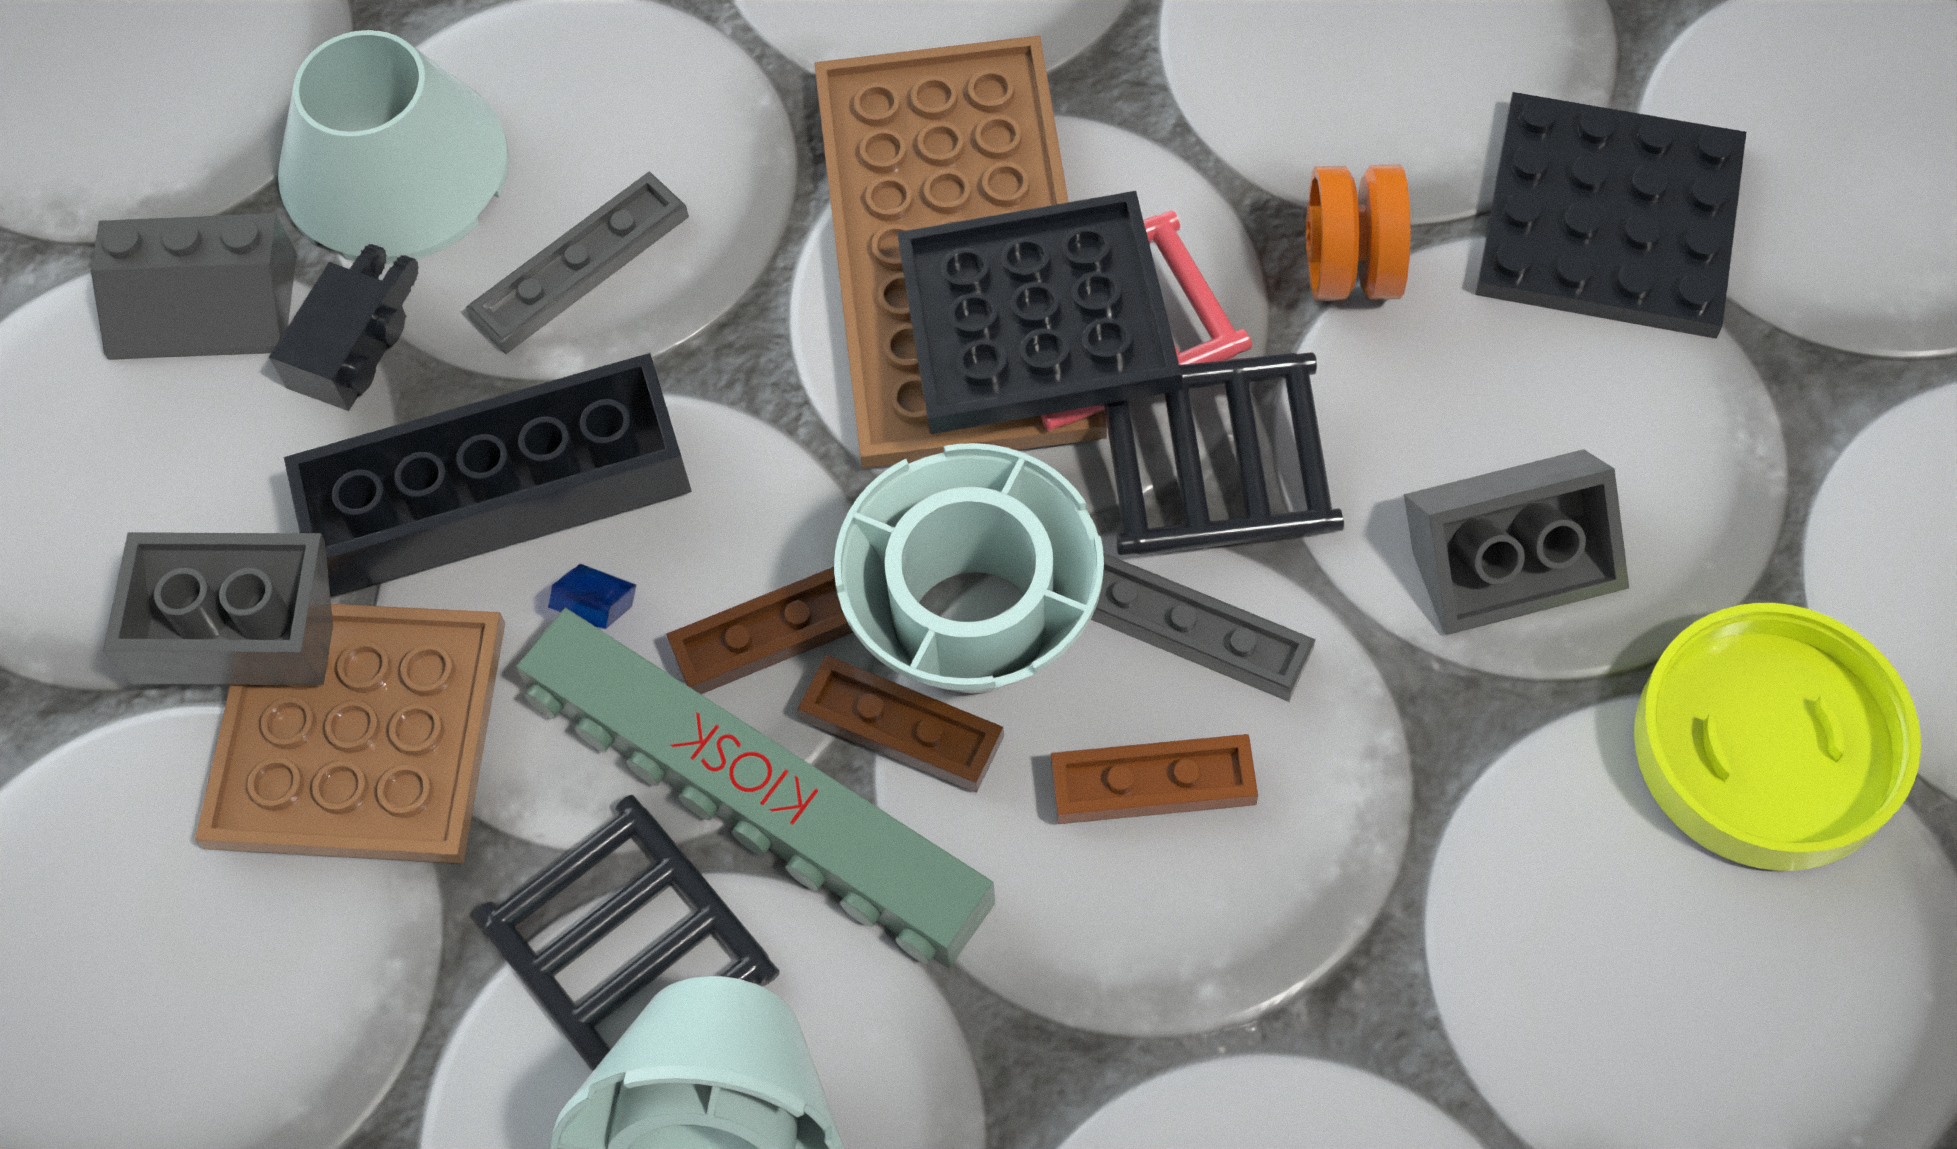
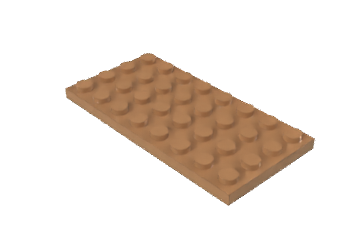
(920, 147)

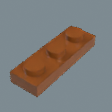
(1154, 779)

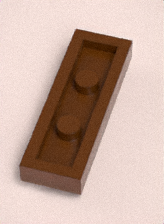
(759, 632)
(901, 723)

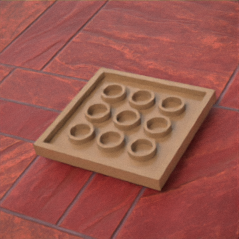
(371, 758)

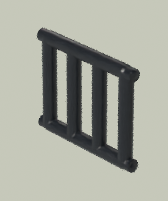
(1259, 522)
(672, 868)

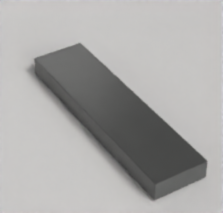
(577, 262)
(1202, 628)

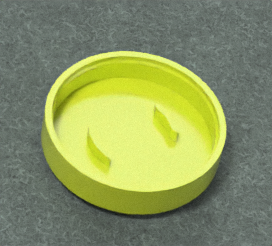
(1777, 736)

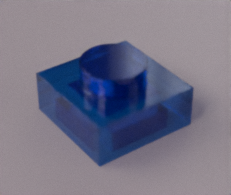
(592, 595)

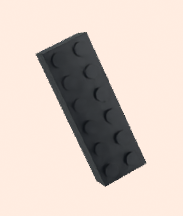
(488, 474)

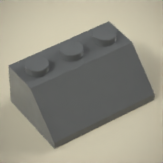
(192, 285)
(1519, 540)
(221, 609)

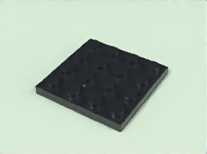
(1613, 215)
(1037, 312)

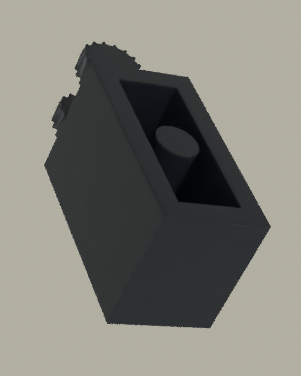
(345, 328)

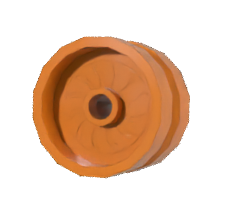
(1358, 232)

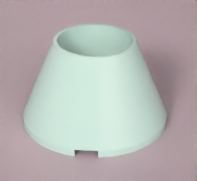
(387, 149)
(960, 515)
(704, 1070)

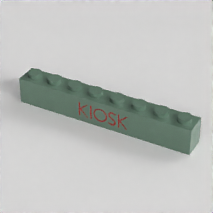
(758, 789)

